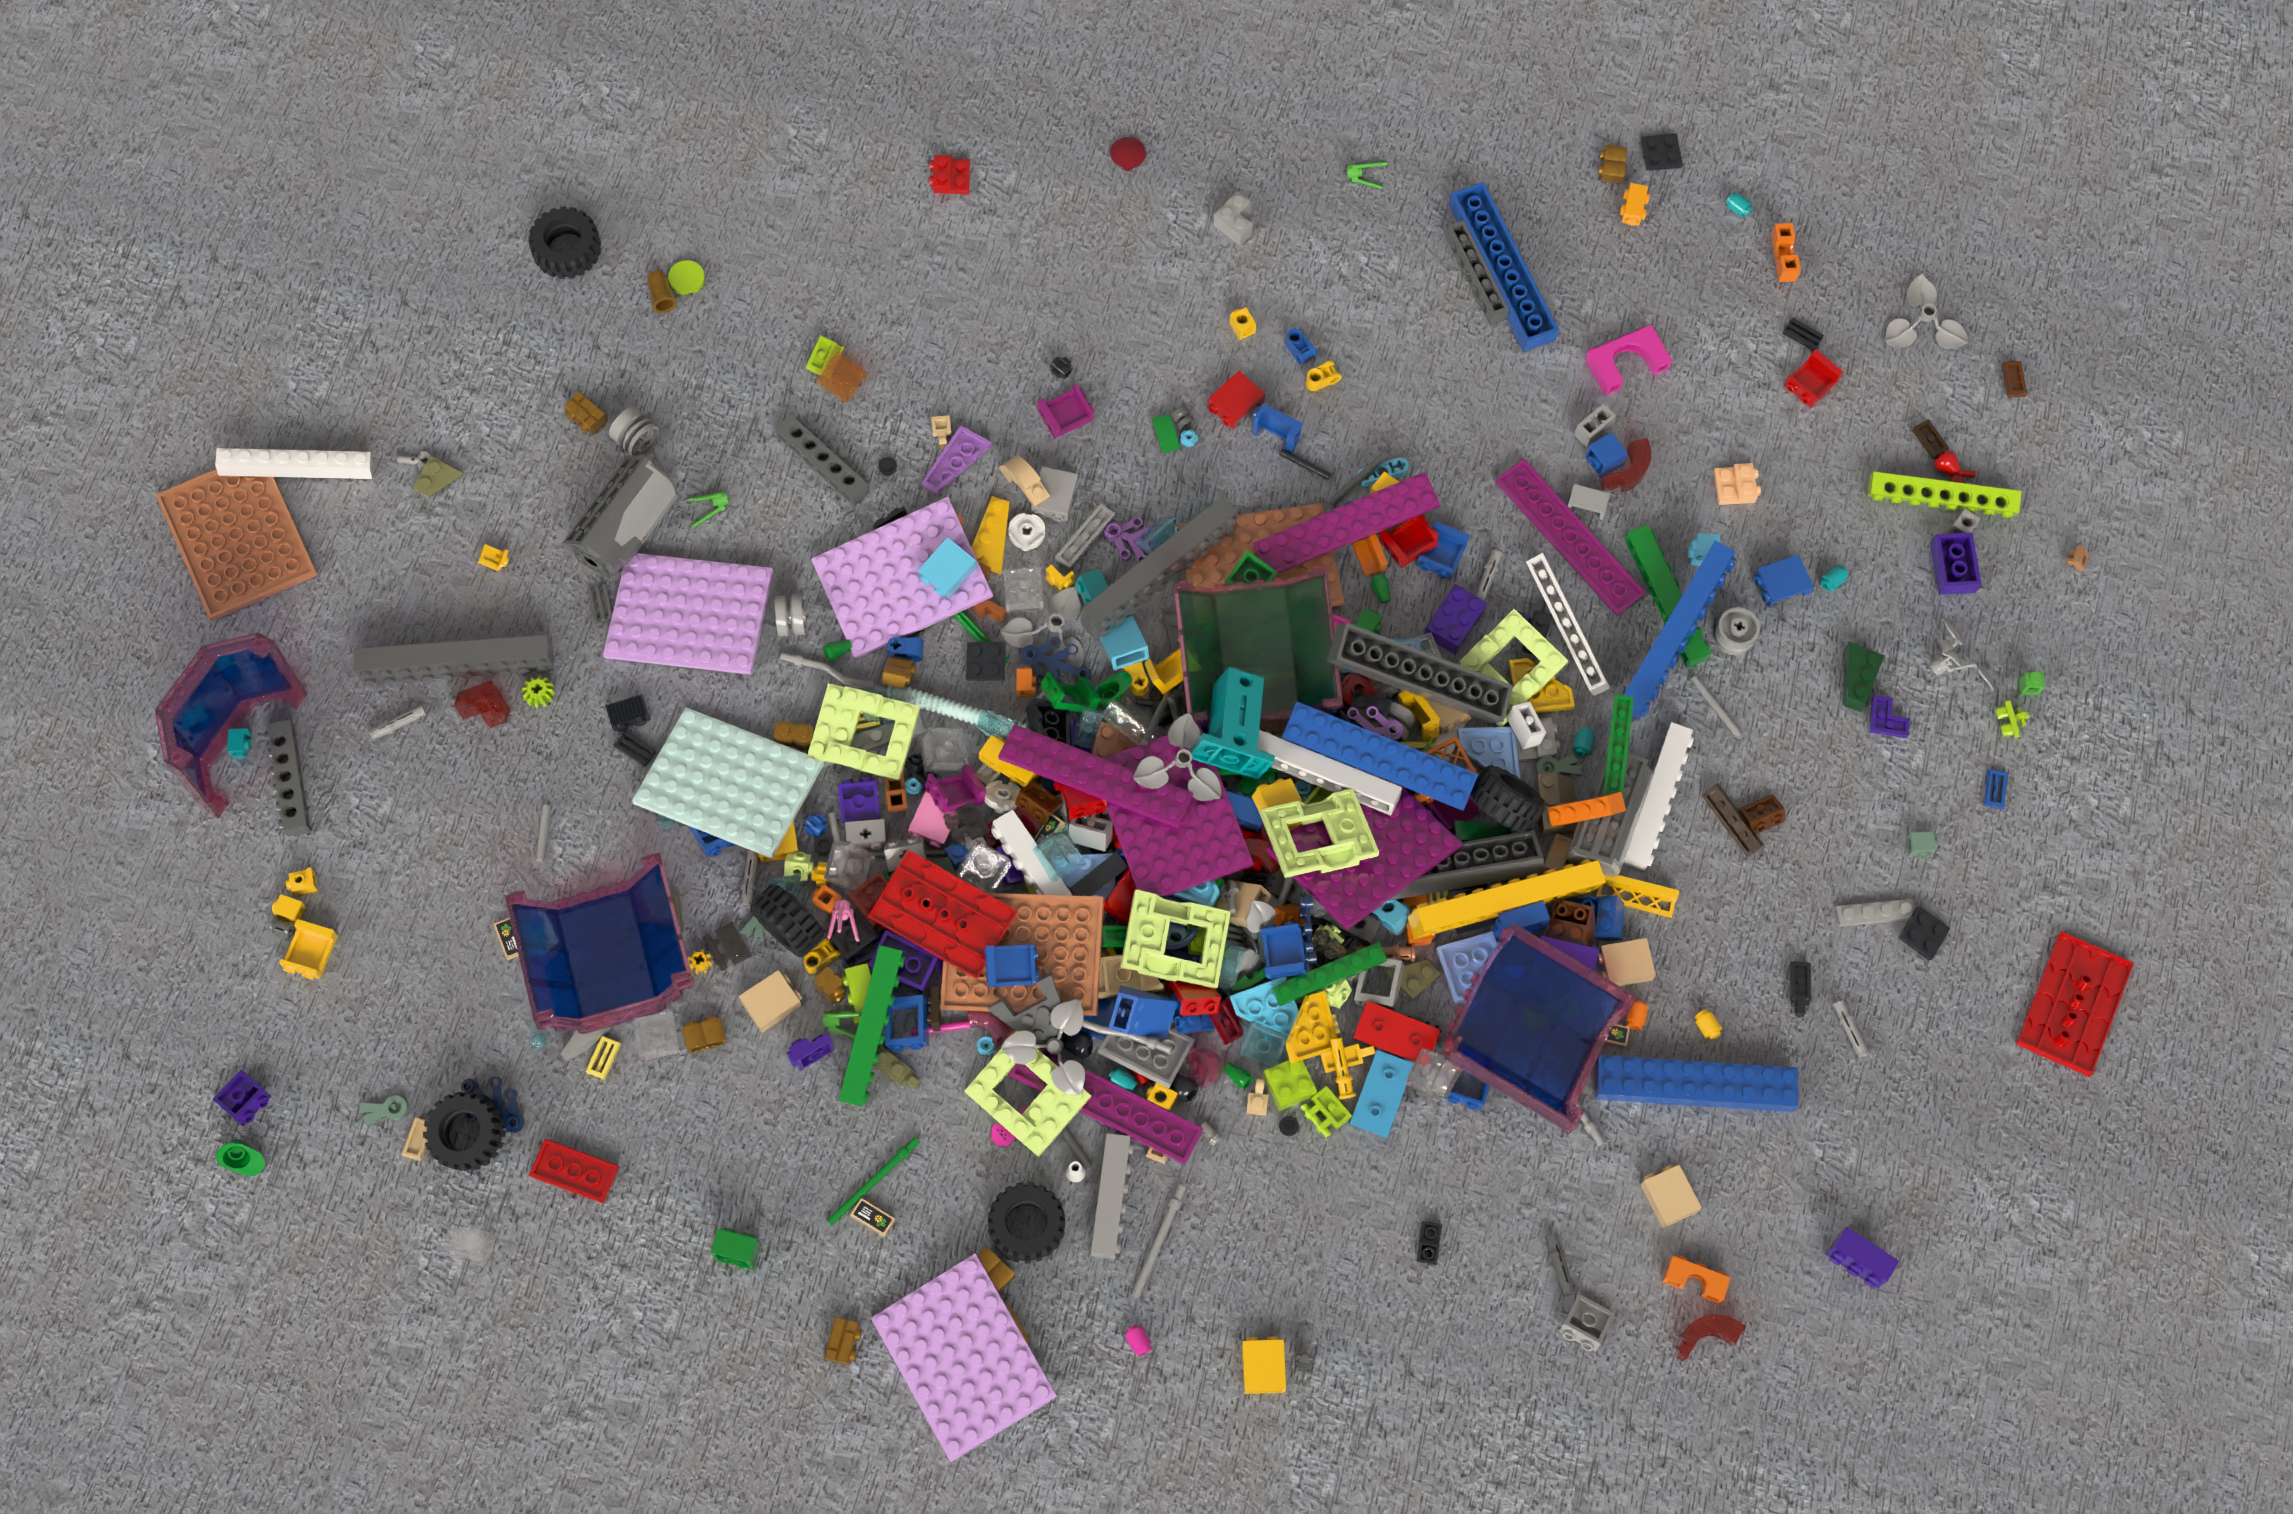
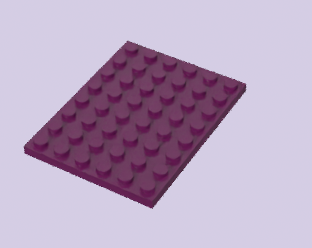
(1408, 847)
(1170, 858)

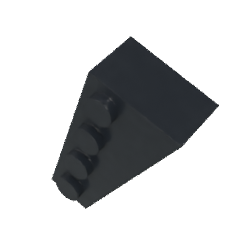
(1049, 721)

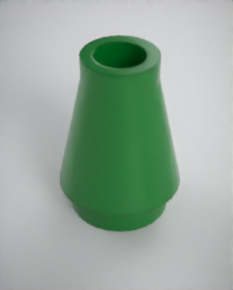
(1381, 587)
(833, 650)
(1240, 1076)

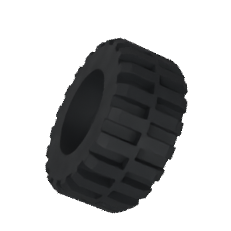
(562, 222)
(1507, 799)
(787, 920)
(442, 1119)
(1026, 1249)

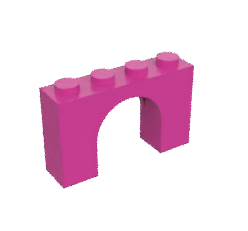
(1643, 342)

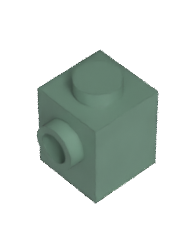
(1921, 844)

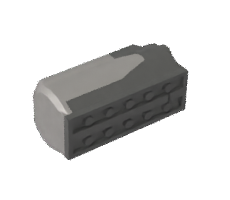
(621, 516)
(1610, 836)

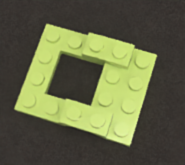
(1490, 645)
(838, 725)
(1345, 826)
(1148, 937)
(1044, 1116)

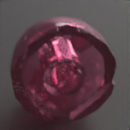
(1205, 1066)

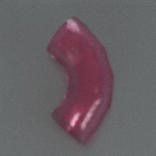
(995, 1026)

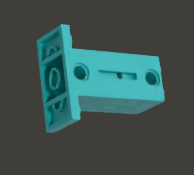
(1234, 726)

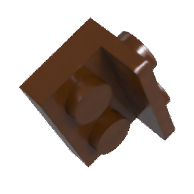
(1037, 802)
(1763, 813)

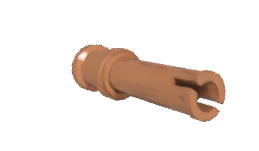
(1400, 952)

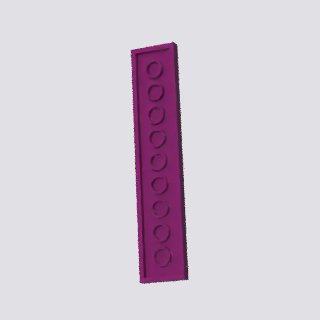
(1347, 524)
(1570, 537)
(1093, 776)
(1126, 1113)

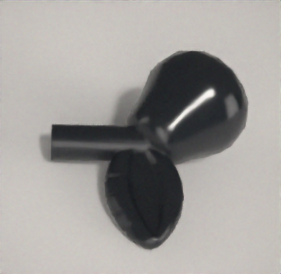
(1153, 702)
(1079, 1044)
(1184, 1086)

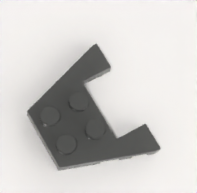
(1035, 1017)

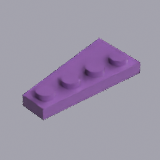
(957, 456)

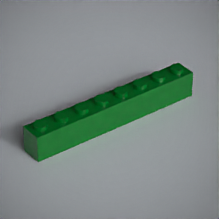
(1663, 587)
(870, 1026)

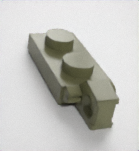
(896, 1069)

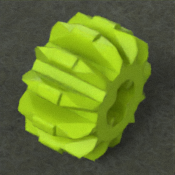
(542, 688)

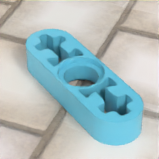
(1386, 465)

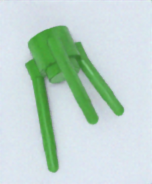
(1355, 171)
(718, 499)
(833, 1018)

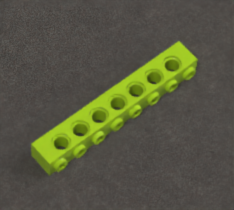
(2010, 498)

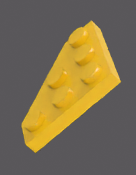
(1551, 697)
(1311, 1029)

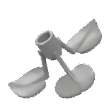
(1923, 293)
(1063, 606)
(1944, 661)
(1153, 774)
(1258, 917)
(1021, 1047)

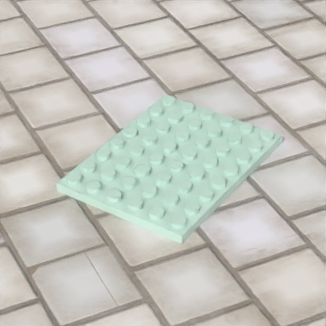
(728, 782)

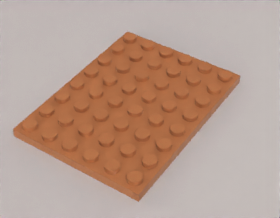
(1252, 527)
(235, 539)
(1068, 945)

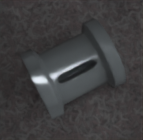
(282, 927)

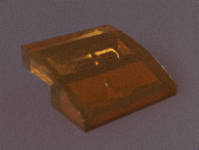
(842, 377)

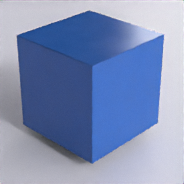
(1606, 455)

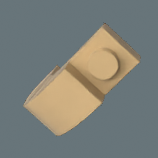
(1026, 478)

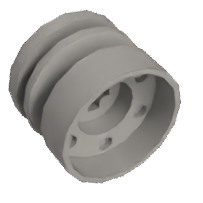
(633, 431)

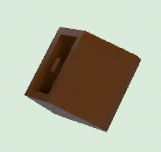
(1573, 923)

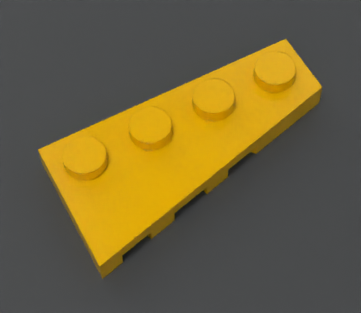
(991, 536)

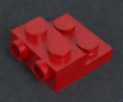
(950, 175)

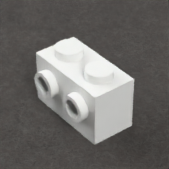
(1526, 725)

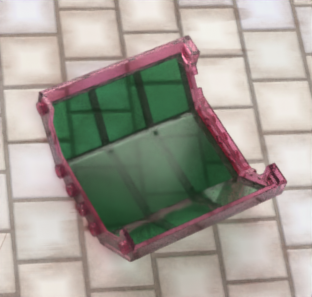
(1263, 629)

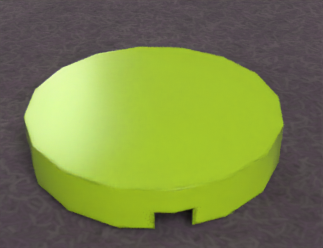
(686, 277)

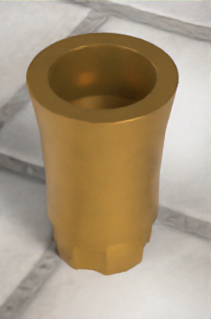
(660, 291)

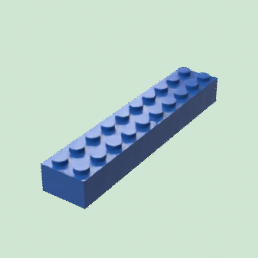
(1527, 309)
(1679, 627)
(1380, 756)
(1696, 1083)

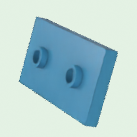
(1381, 1094)

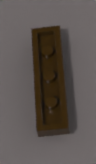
(1732, 820)

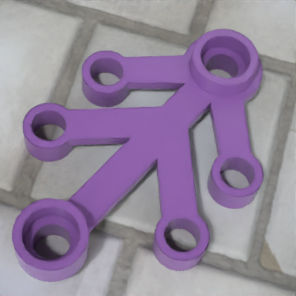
(1121, 534)
(1385, 730)

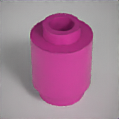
(1138, 1340)

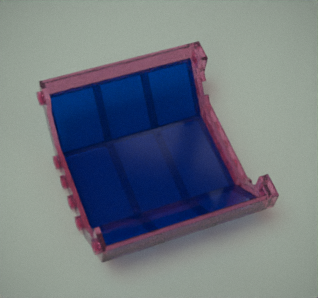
(217, 696)
(602, 952)
(1535, 1025)

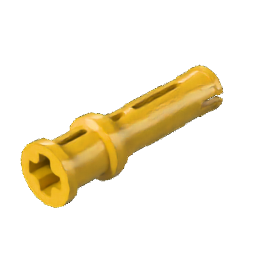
(1340, 1079)

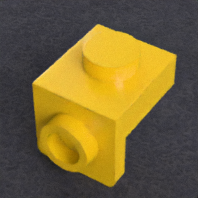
(493, 557)
(1055, 578)

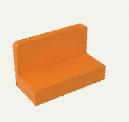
(1370, 555)

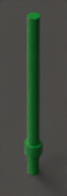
(902, 1153)

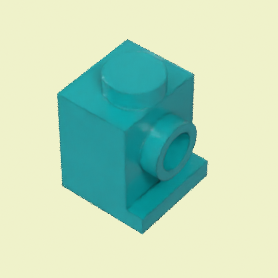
(239, 743)

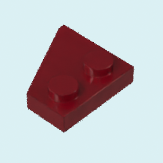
(1227, 1022)

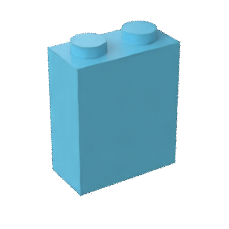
(947, 568)
(1125, 644)

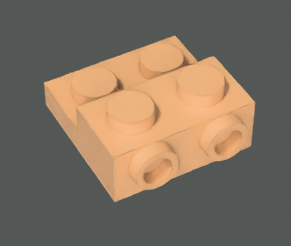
(1737, 484)

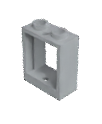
(1387, 1002)

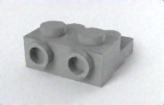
(1547, 747)
(1586, 1323)

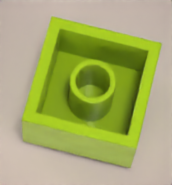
(1289, 1084)

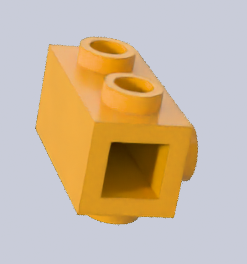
(1635, 199)

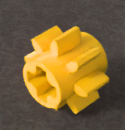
(818, 874)
(697, 956)

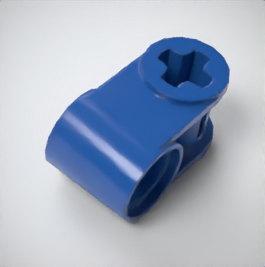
(1300, 349)
(907, 648)

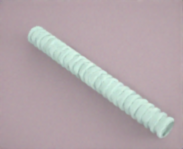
(939, 704)

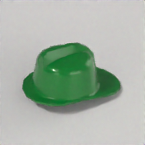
(1113, 688)
(240, 1158)

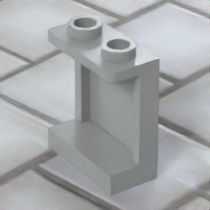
(1061, 490)

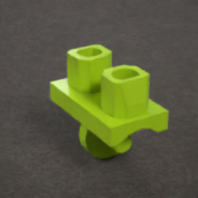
(2007, 712)

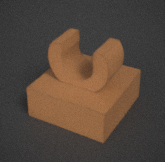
(2080, 557)

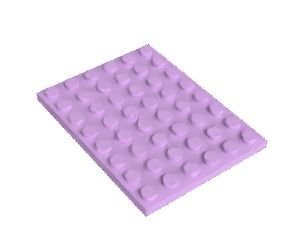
(877, 580)
(689, 613)
(964, 1357)

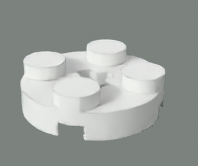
(1027, 521)
(1001, 796)

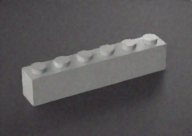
(1110, 1196)

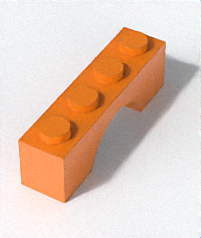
(1586, 809)

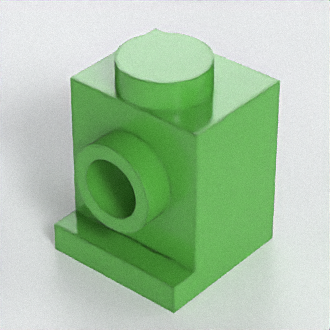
(2031, 679)

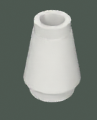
(1075, 1176)

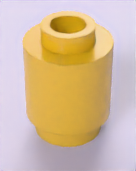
(1708, 1024)

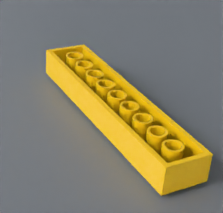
(1498, 899)

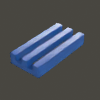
(1993, 803)

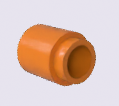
(1637, 1015)

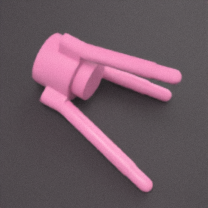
(842, 912)

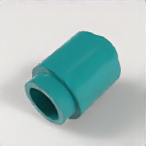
(1739, 204)
(1834, 578)
(1584, 742)
(1123, 1079)

